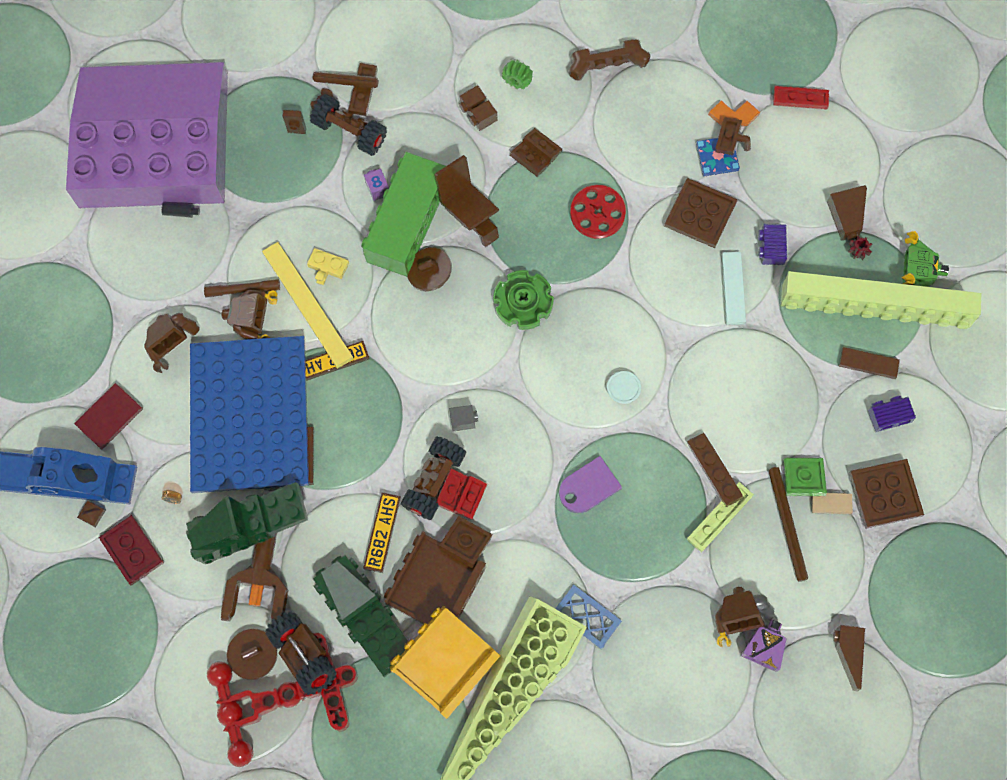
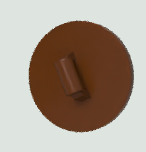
(430, 269)
(251, 654)

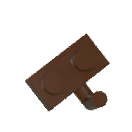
(730, 135)

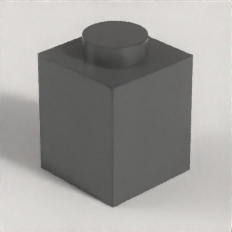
(463, 418)

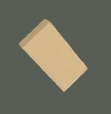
(832, 503)

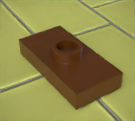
(294, 121)

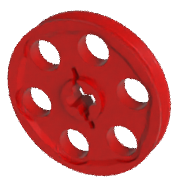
(596, 204)

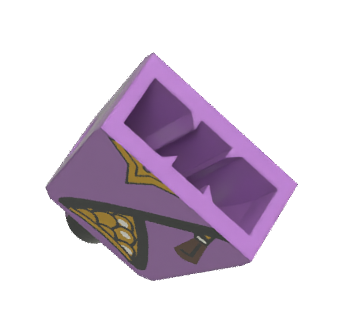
(766, 646)

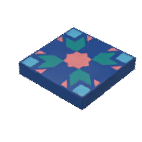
(713, 162)

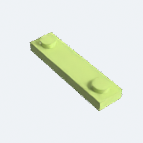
(717, 521)

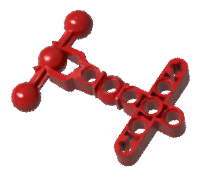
(231, 713)

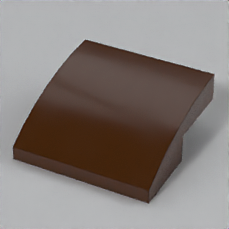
(536, 152)

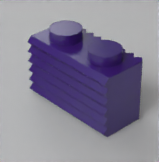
(773, 244)
(892, 413)

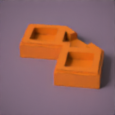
(746, 113)

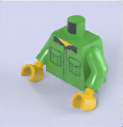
(921, 263)

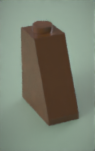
(848, 211)

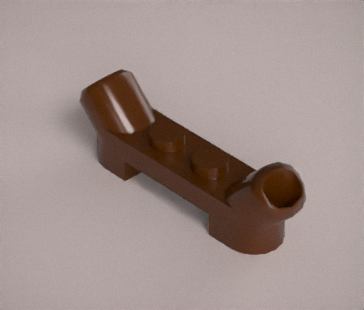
(585, 61)

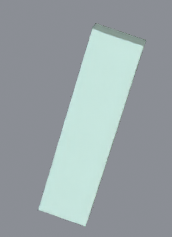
(733, 288)

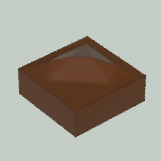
(91, 514)

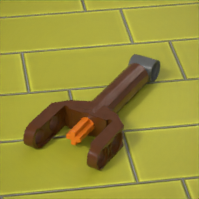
(259, 576)

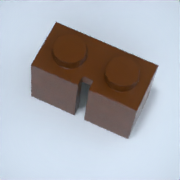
(480, 112)

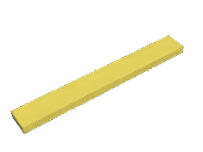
(307, 305)

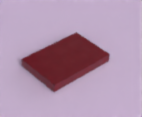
(108, 416)
(131, 550)

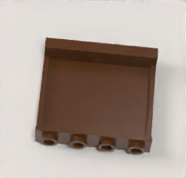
(432, 581)

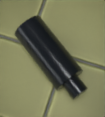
(179, 209)

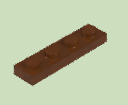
(715, 470)

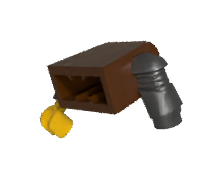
(741, 613)

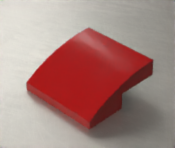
(461, 494)

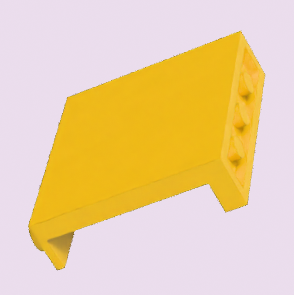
(444, 661)

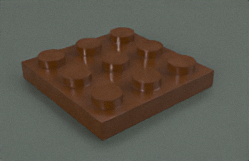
(700, 213)
(886, 493)

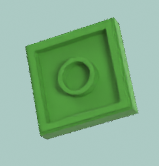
(804, 477)

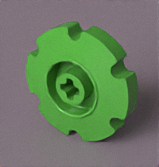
(523, 286)

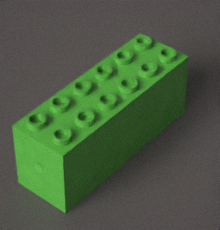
(404, 215)

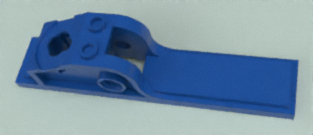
(51, 474)

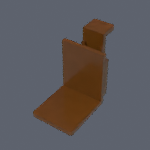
(466, 201)

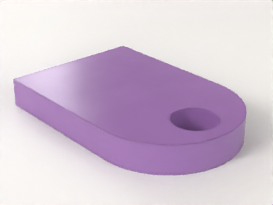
(589, 485)

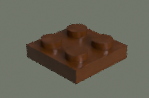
(465, 541)

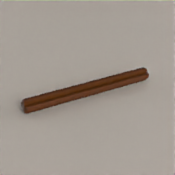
(788, 524)

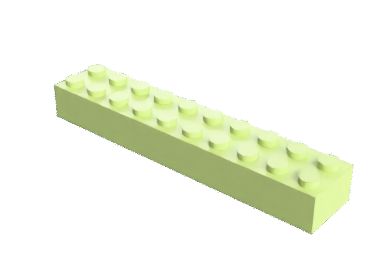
(881, 300)

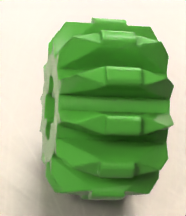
(517, 74)

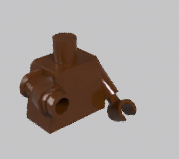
(166, 335)

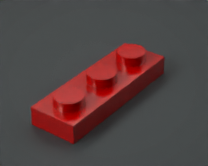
(801, 97)

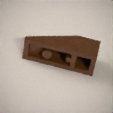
(851, 652)

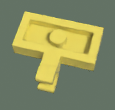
(327, 264)

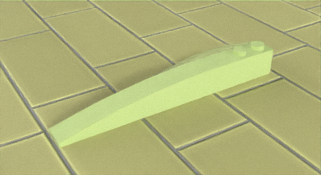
(527, 663)

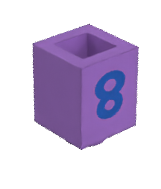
(376, 183)

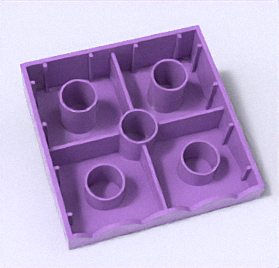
(148, 135)

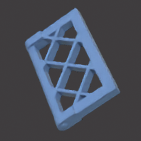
(603, 612)

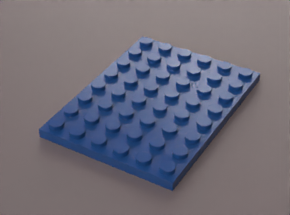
(248, 414)

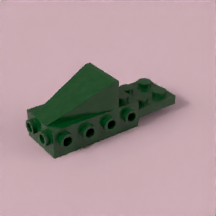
(243, 523)
(361, 611)

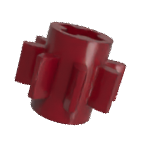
(864, 244)

